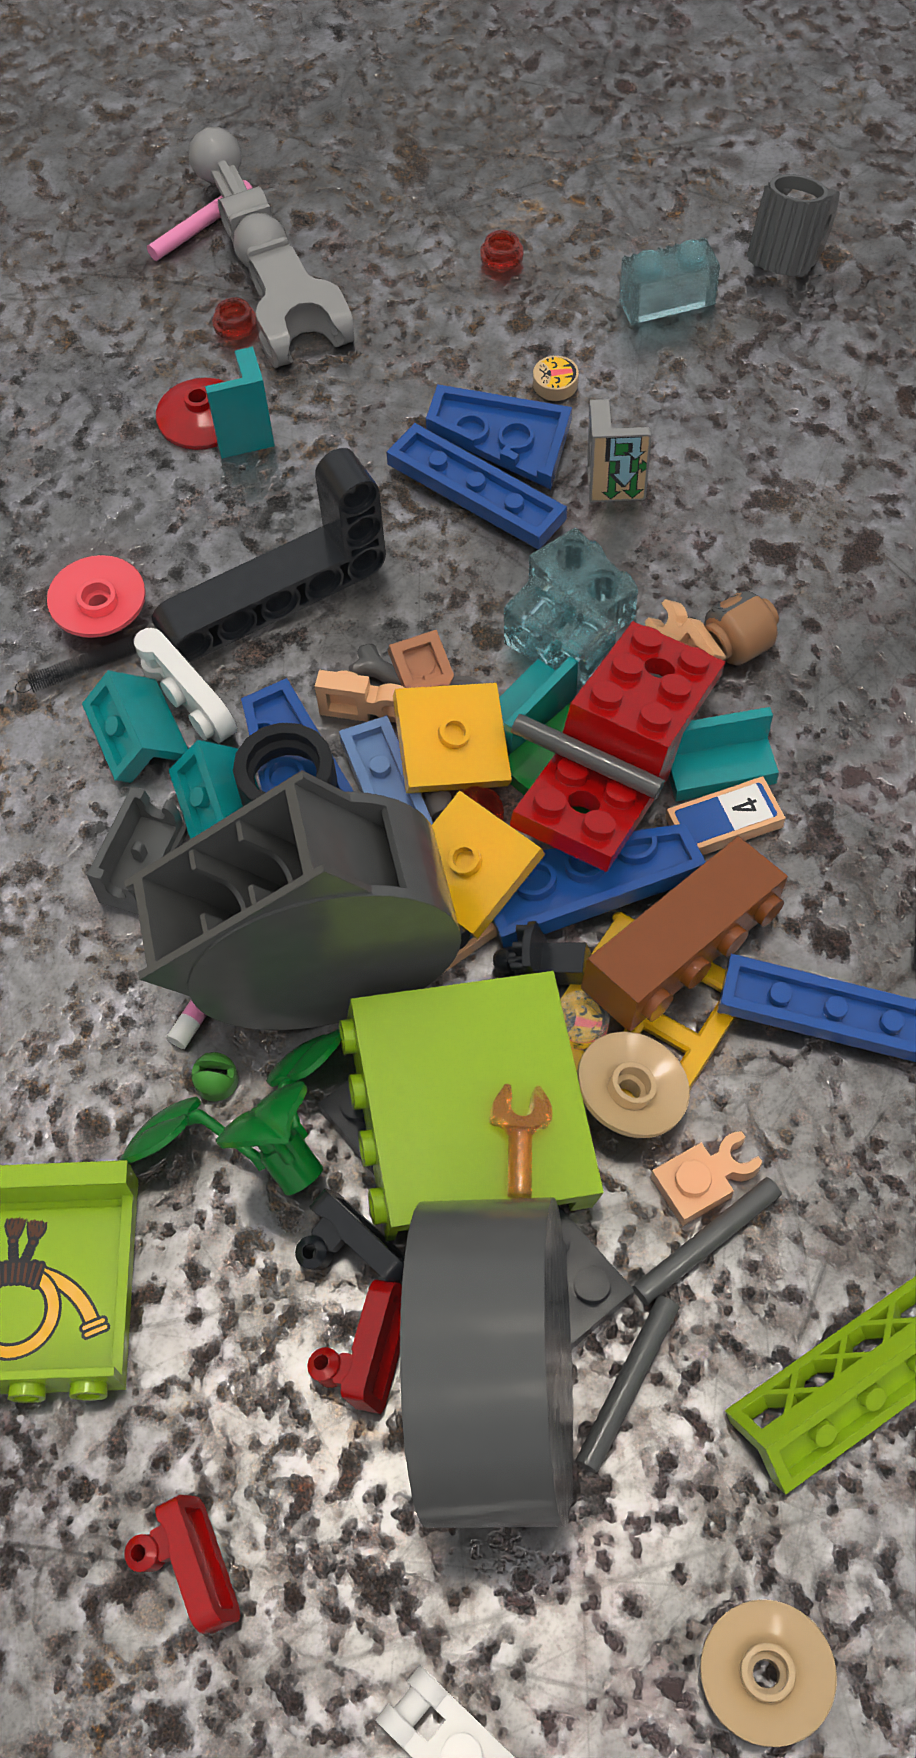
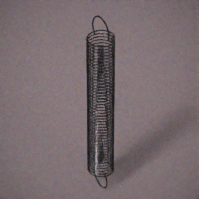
(71, 672)

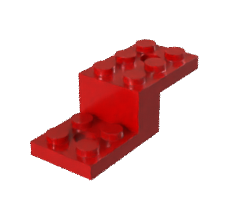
(630, 718)

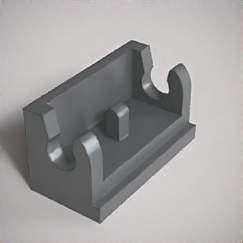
(132, 843)

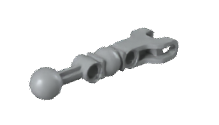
(289, 296)

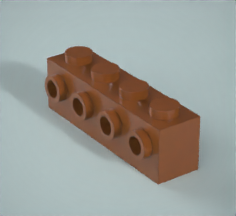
(684, 934)

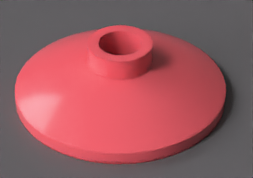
(96, 596)

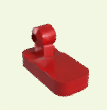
(369, 1371)
(192, 1548)

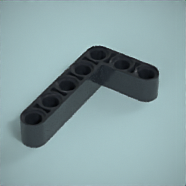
(290, 576)

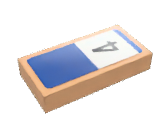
(732, 812)

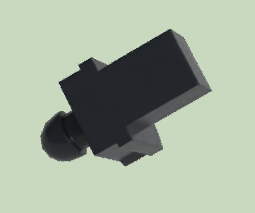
(536, 955)

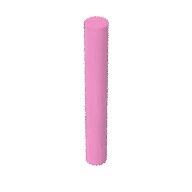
(186, 229)

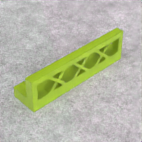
(834, 1417)

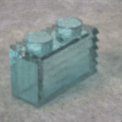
(668, 280)

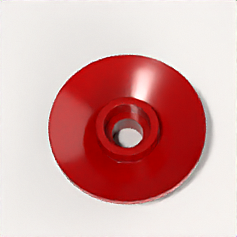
(185, 415)

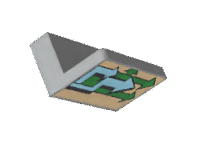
(616, 457)

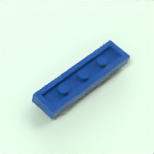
(477, 486)
(819, 1007)

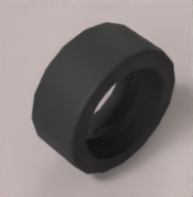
(275, 742)

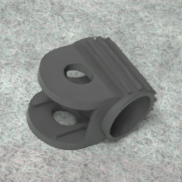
(792, 230)

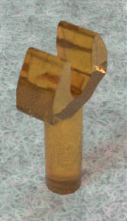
(520, 1133)

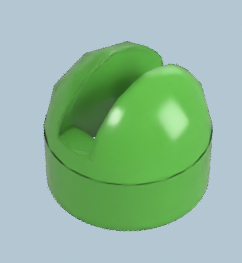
(214, 1085)

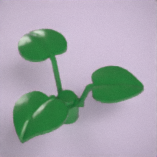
(269, 1125)

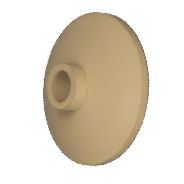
(645, 1070)
(803, 1667)

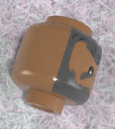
(743, 626)

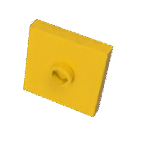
(451, 737)
(481, 861)

